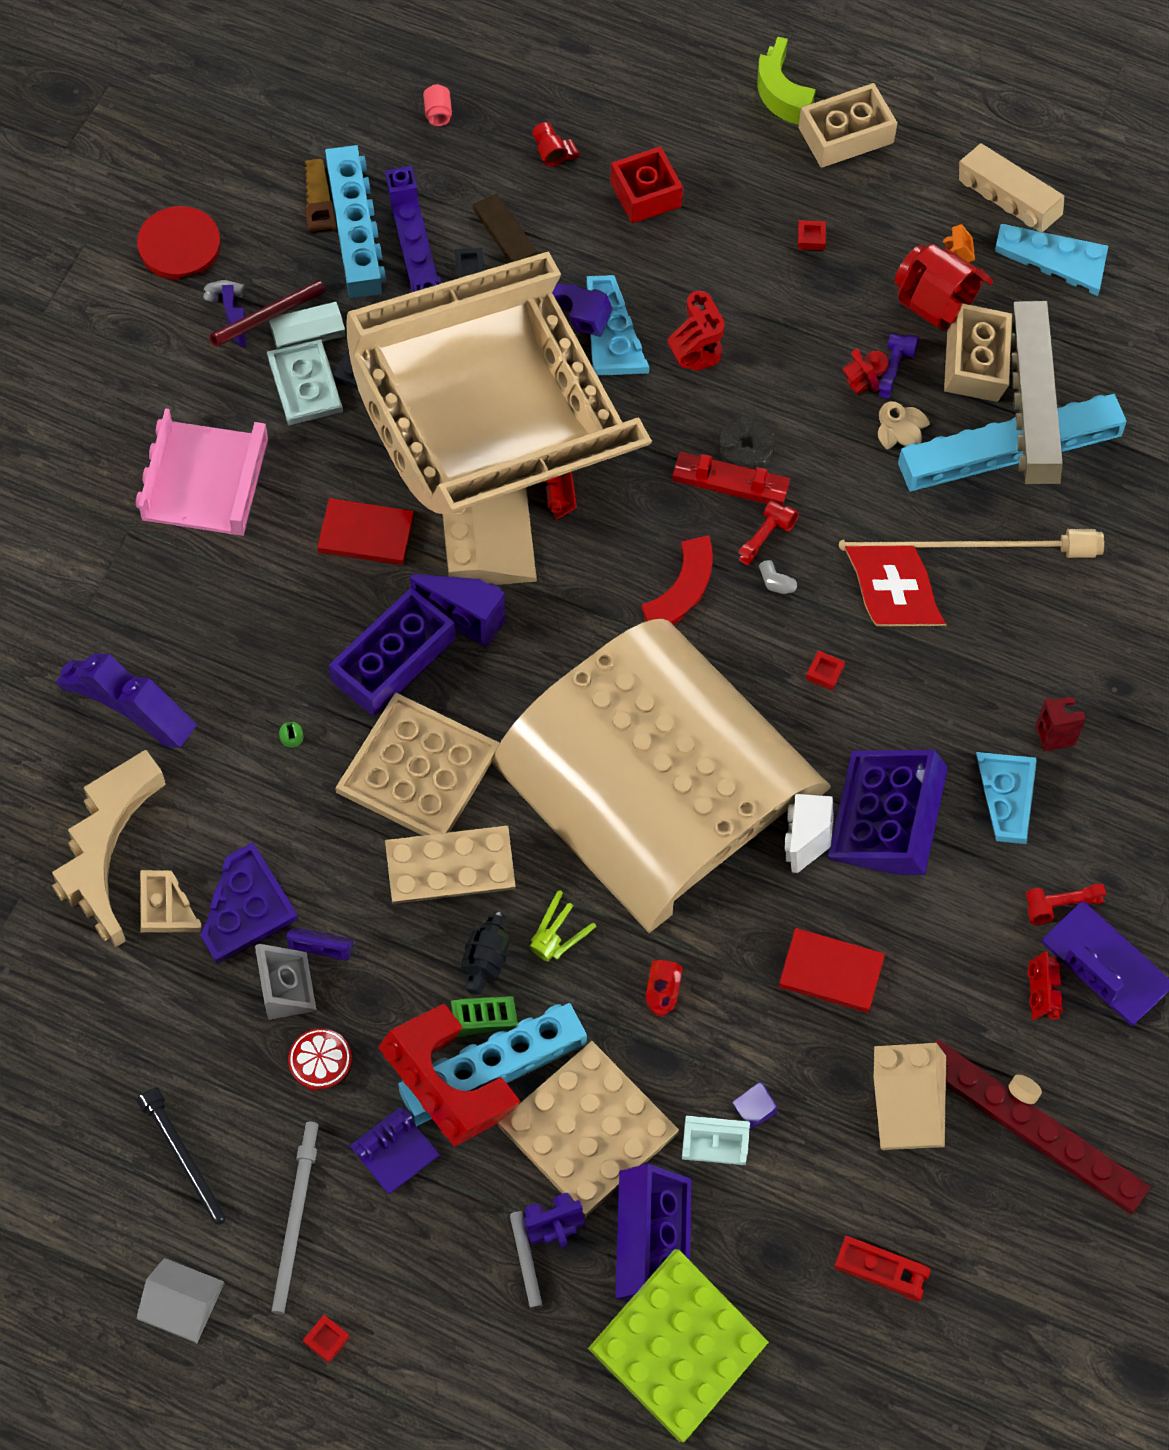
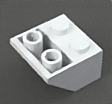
(809, 829)

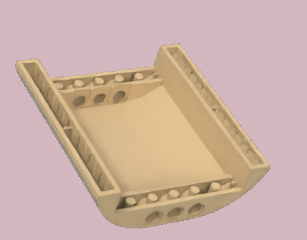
(483, 386)
(651, 767)

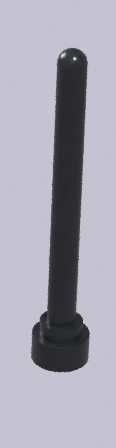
(153, 1104)

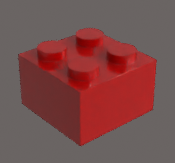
(646, 184)

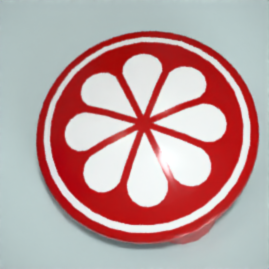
(319, 1059)

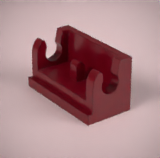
(1056, 726)

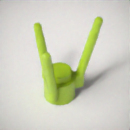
(546, 942)

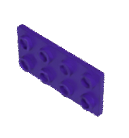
(1107, 963)

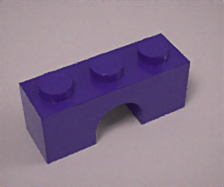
(588, 308)

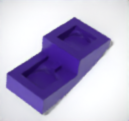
(232, 313)

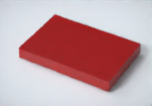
(366, 531)
(831, 970)

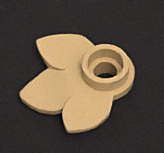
(904, 428)

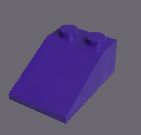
(468, 602)

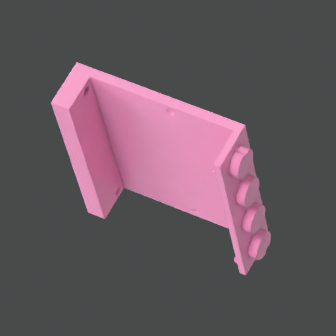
(202, 476)

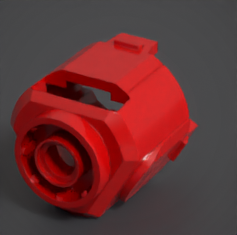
(936, 283)

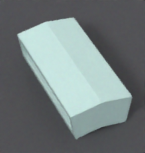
(308, 325)

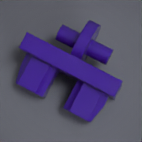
(555, 1223)

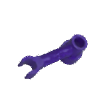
(900, 347)

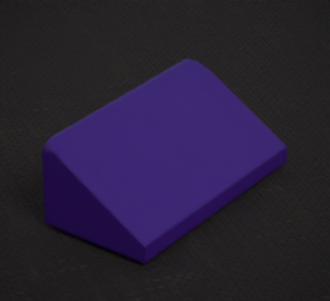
(320, 943)

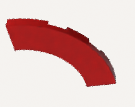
(688, 587)

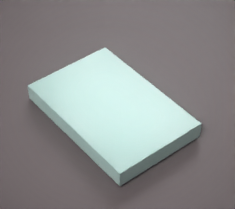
(304, 382)

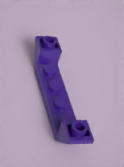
(411, 228)

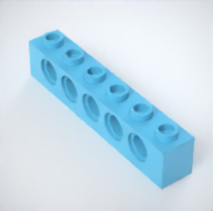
(354, 223)
(512, 1064)

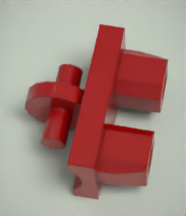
(864, 373)

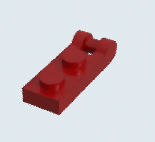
(881, 1268)

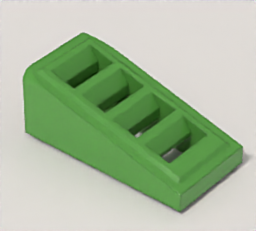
(474, 1004)

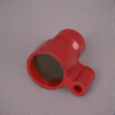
(552, 147)

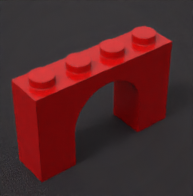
(455, 1111)

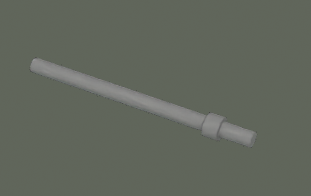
(306, 1156)

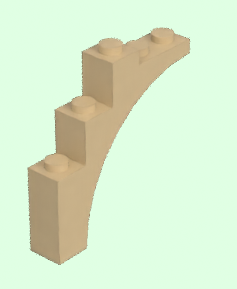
(111, 803)

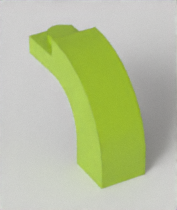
(776, 90)

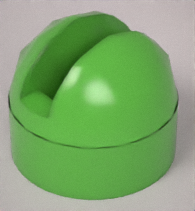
(298, 733)

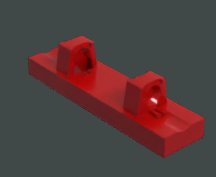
(730, 478)

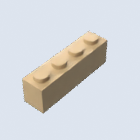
(1011, 188)

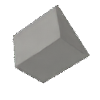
(285, 981)
(178, 1299)

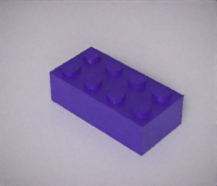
(392, 651)

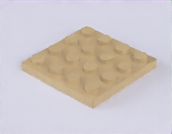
(417, 767)
(588, 1127)

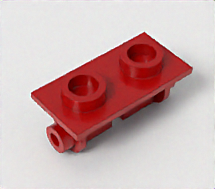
(561, 495)
(1043, 974)

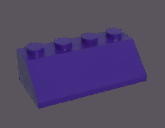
(651, 1224)

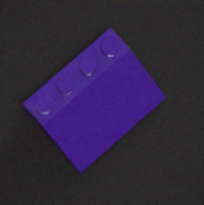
(889, 810)

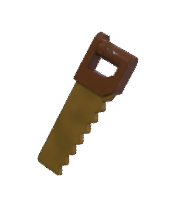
(318, 198)

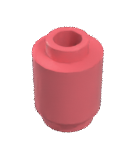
(437, 105)

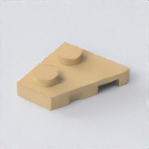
(164, 904)

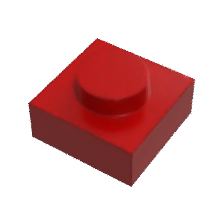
(811, 235)
(825, 670)
(326, 1339)

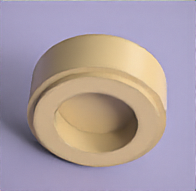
(1025, 1089)

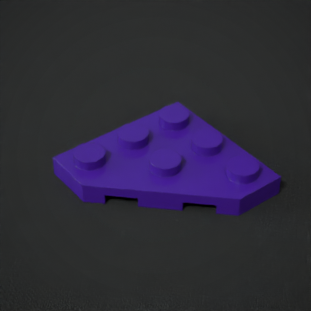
(245, 905)

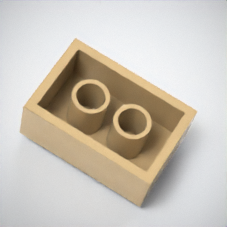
(847, 125)
(978, 353)

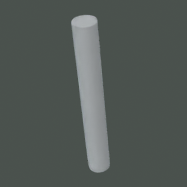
(526, 1260)

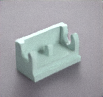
(715, 1140)

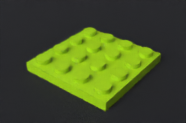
(678, 1345)

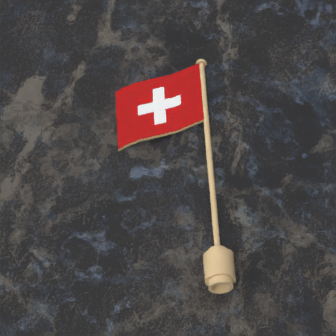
(898, 585)

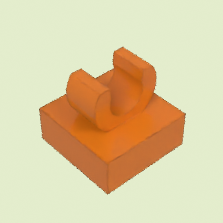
(961, 242)

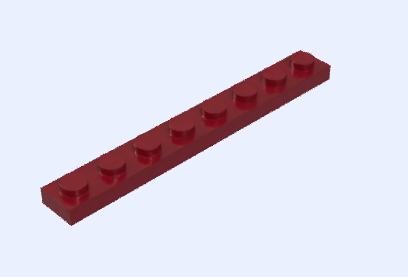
(1043, 1132)

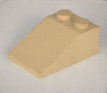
(910, 1095)

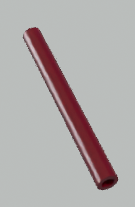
(267, 313)

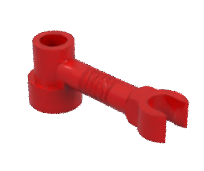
(776, 516)
(1040, 906)

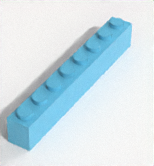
(996, 443)

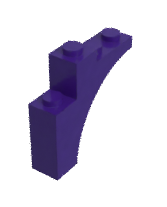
(134, 697)

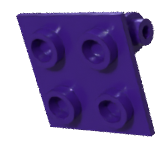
(394, 1150)

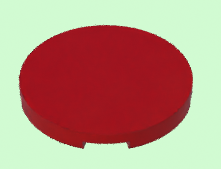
(178, 242)

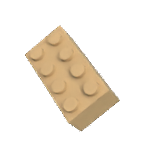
(450, 864)

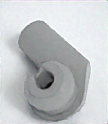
(213, 289)
(774, 581)

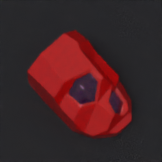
(663, 986)

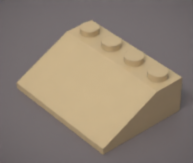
(491, 540)

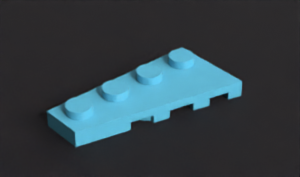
(1067, 257)
(618, 347)

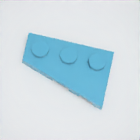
(1008, 793)

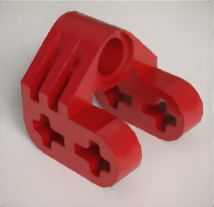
(696, 332)

